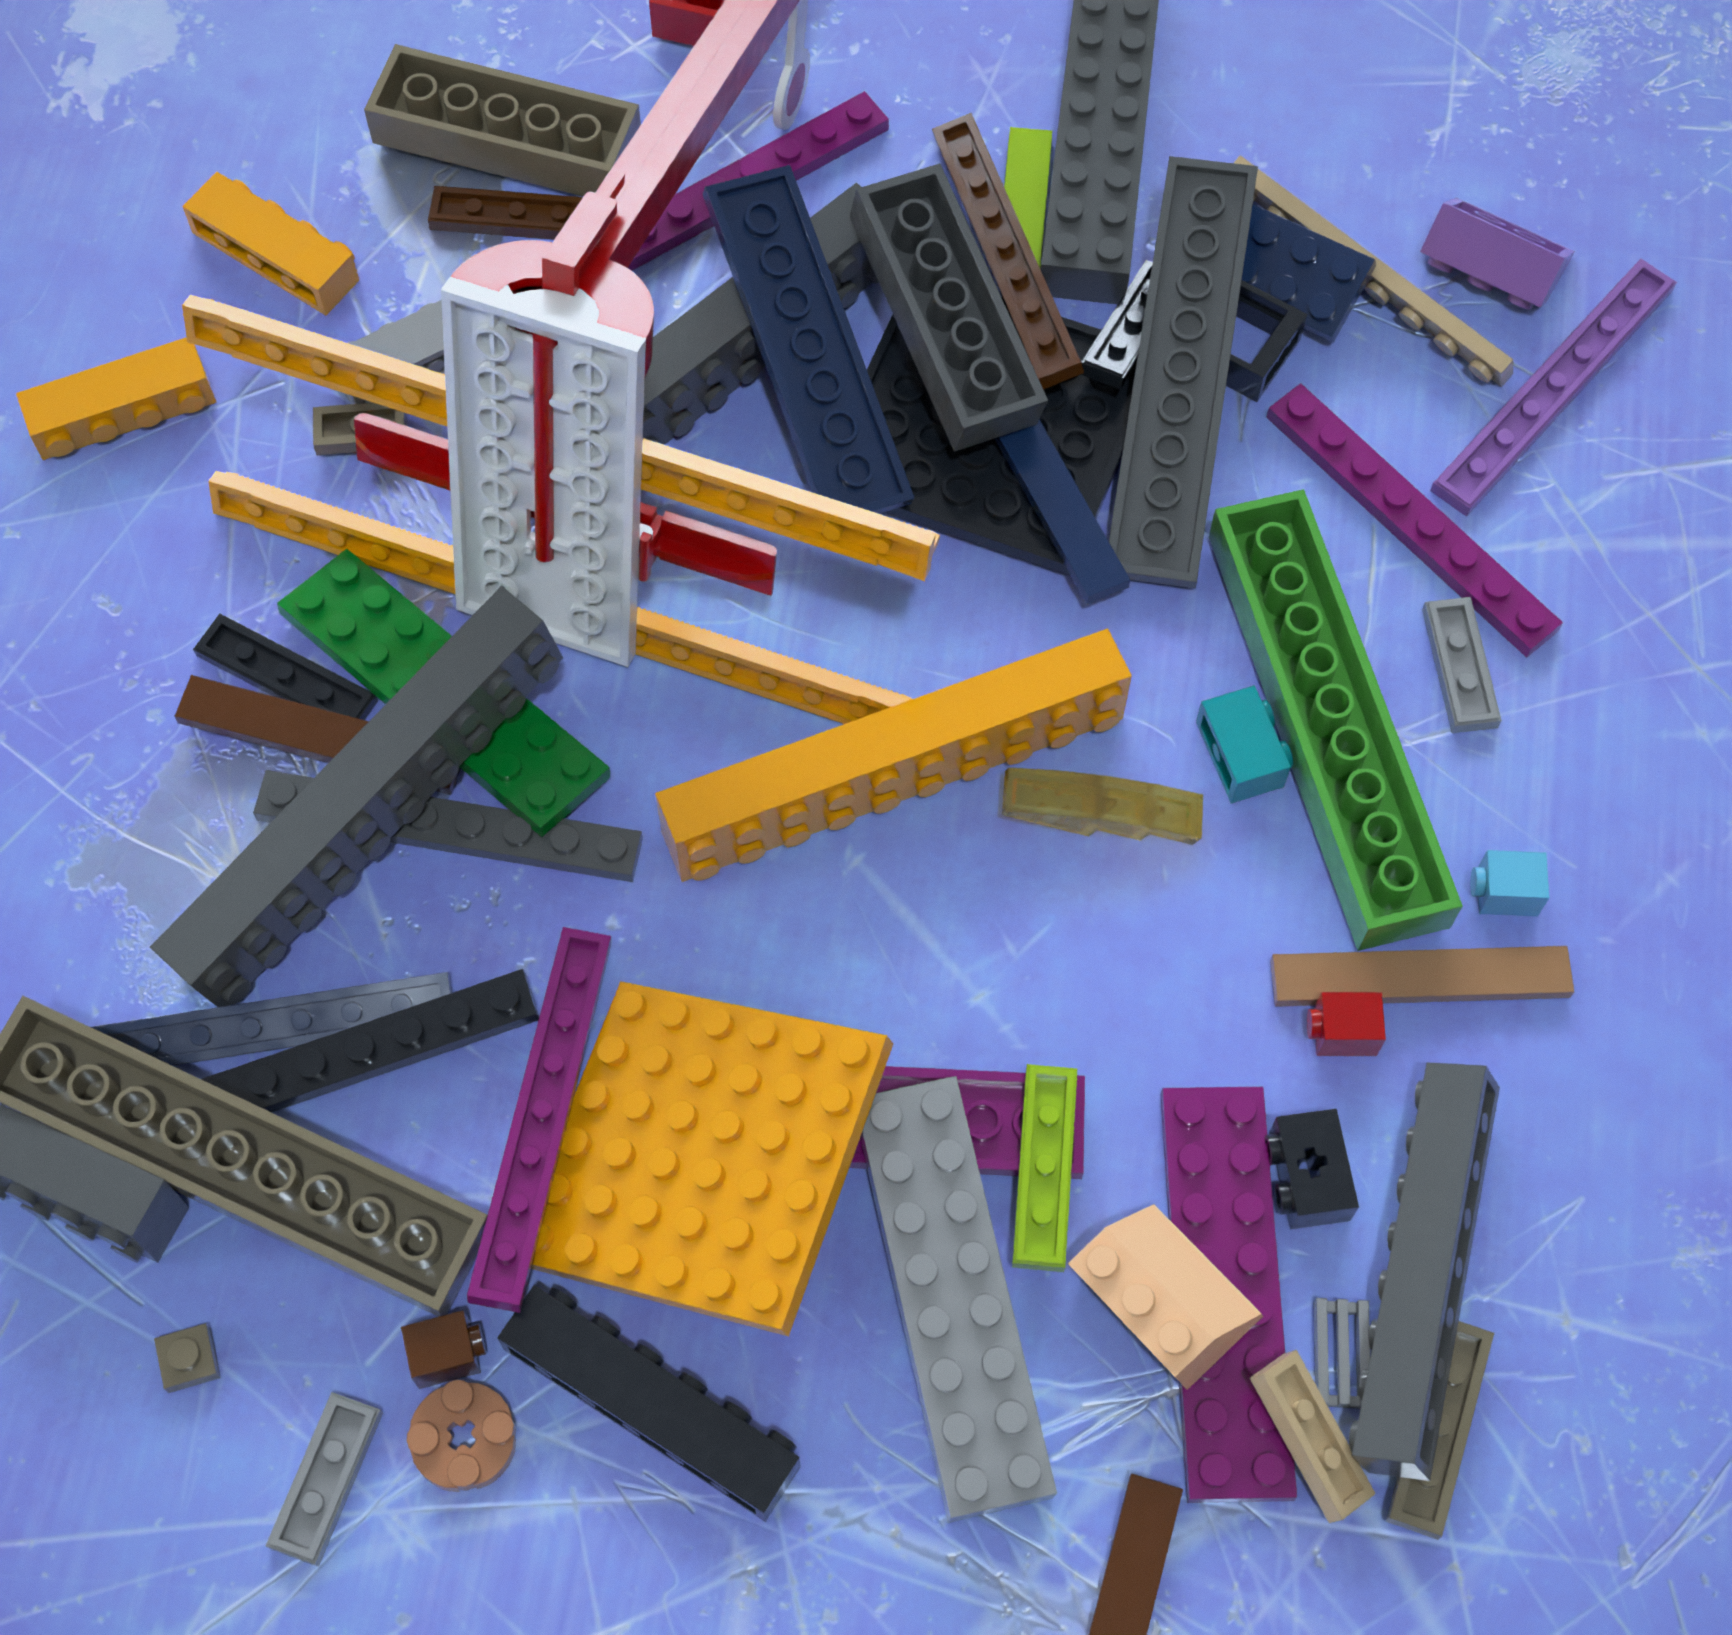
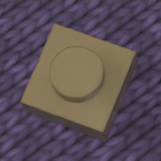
(187, 1358)

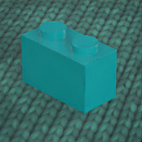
(1244, 743)

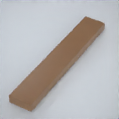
(1425, 974)

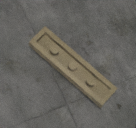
(1425, 1504)

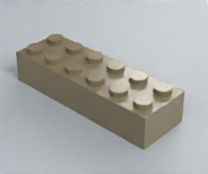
(498, 121)

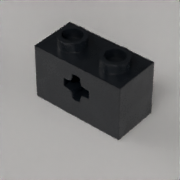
(1320, 1143)

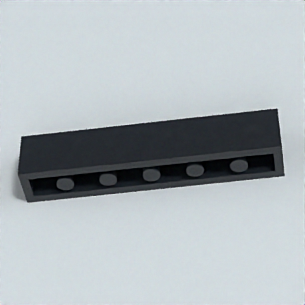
(651, 1402)

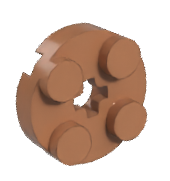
(456, 1406)

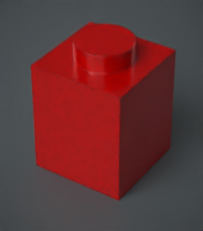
(1347, 1024)

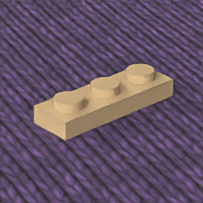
(1312, 1436)

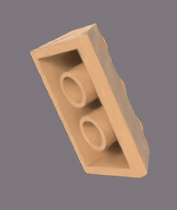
(1166, 1292)

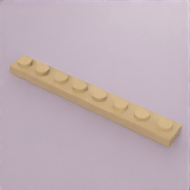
(1387, 285)

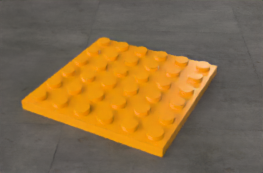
(707, 1154)

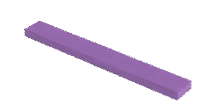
(1552, 387)

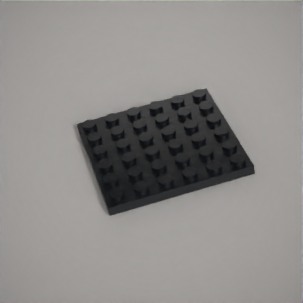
(974, 488)

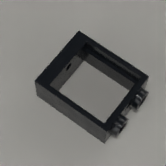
(1286, 329)

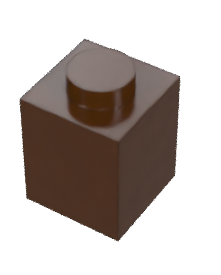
(443, 1349)

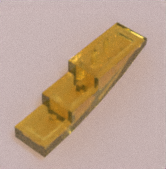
(1102, 803)

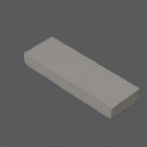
(1461, 665)
(324, 1479)

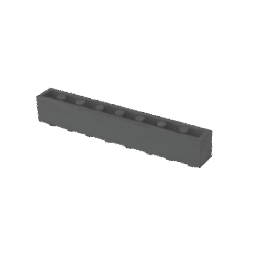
(1425, 1272)

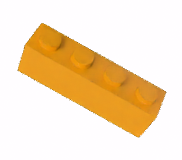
(272, 242)
(115, 398)

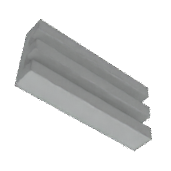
(1342, 1309)

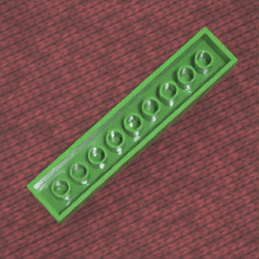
(1334, 721)

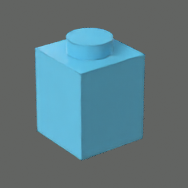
(1511, 883)

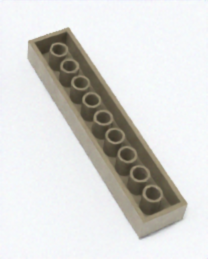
(239, 1158)

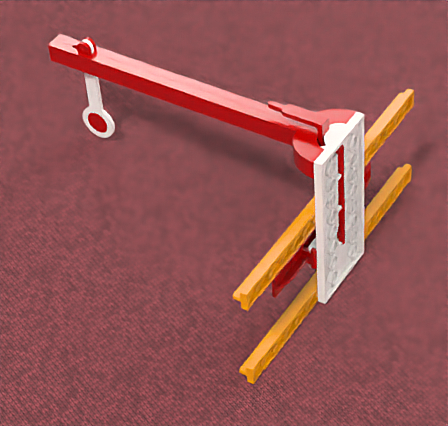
(549, 420)

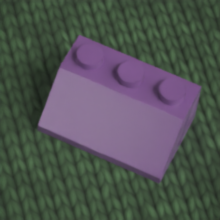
(1495, 253)

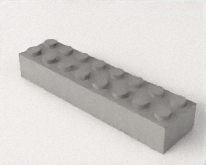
(954, 1302)

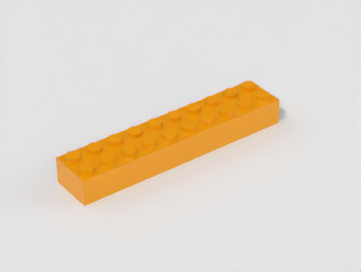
(893, 756)

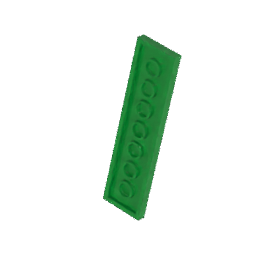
(387, 639)

